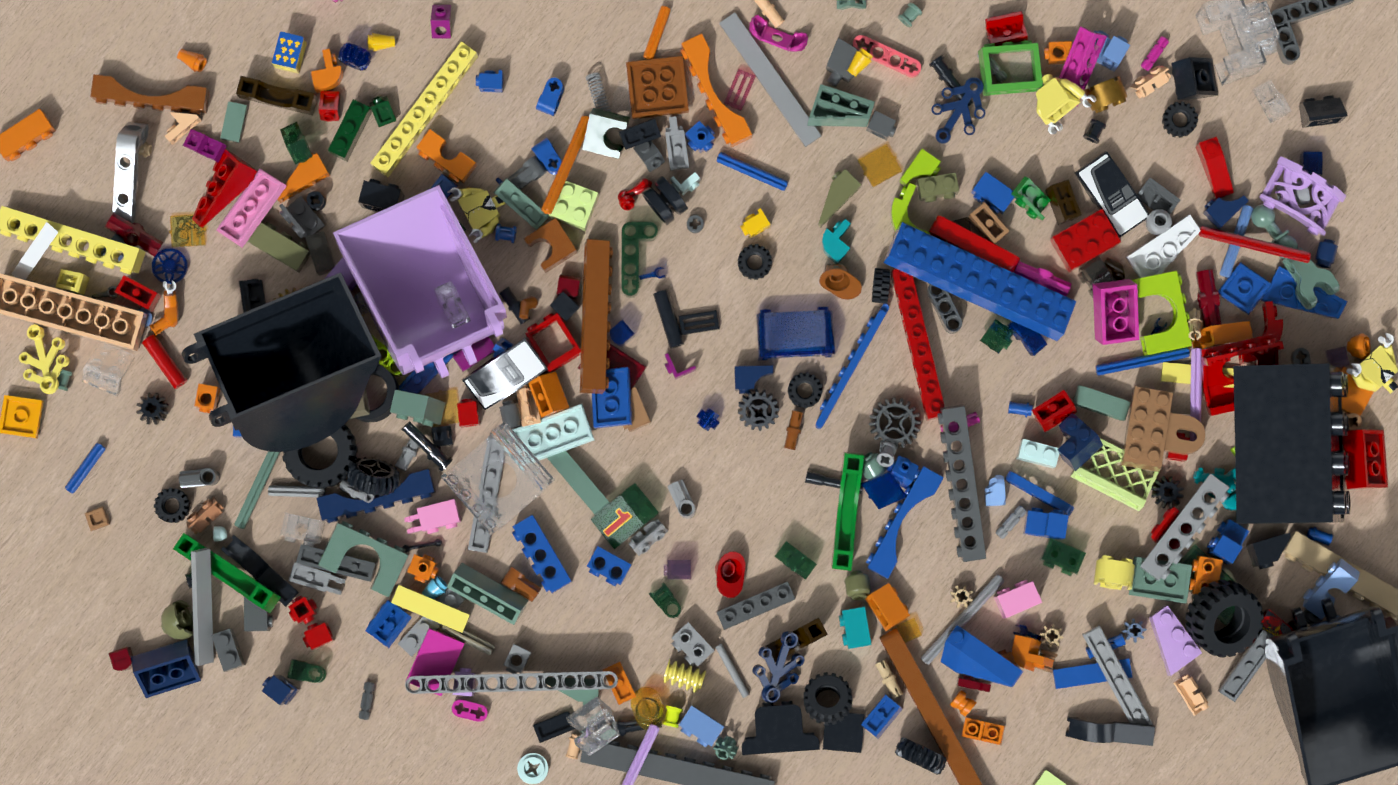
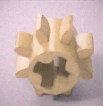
(966, 594)
(1047, 639)

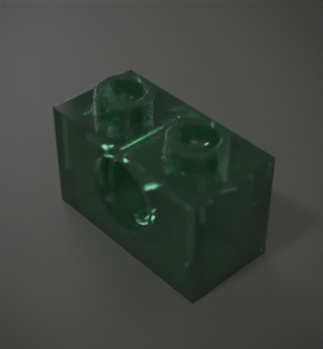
(296, 143)
(795, 560)

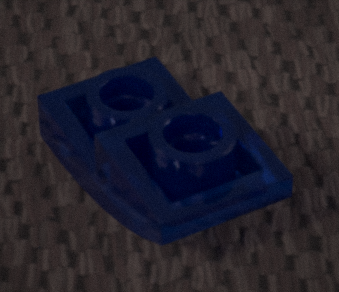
(1031, 340)

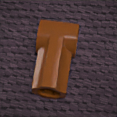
(517, 582)

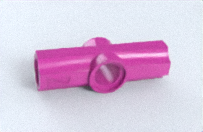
(1043, 278)

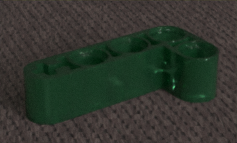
(633, 259)

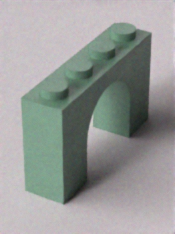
(390, 558)

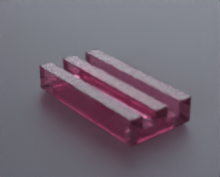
(727, 100)

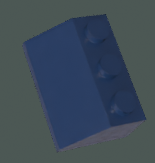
(165, 668)

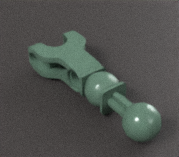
(1305, 274)

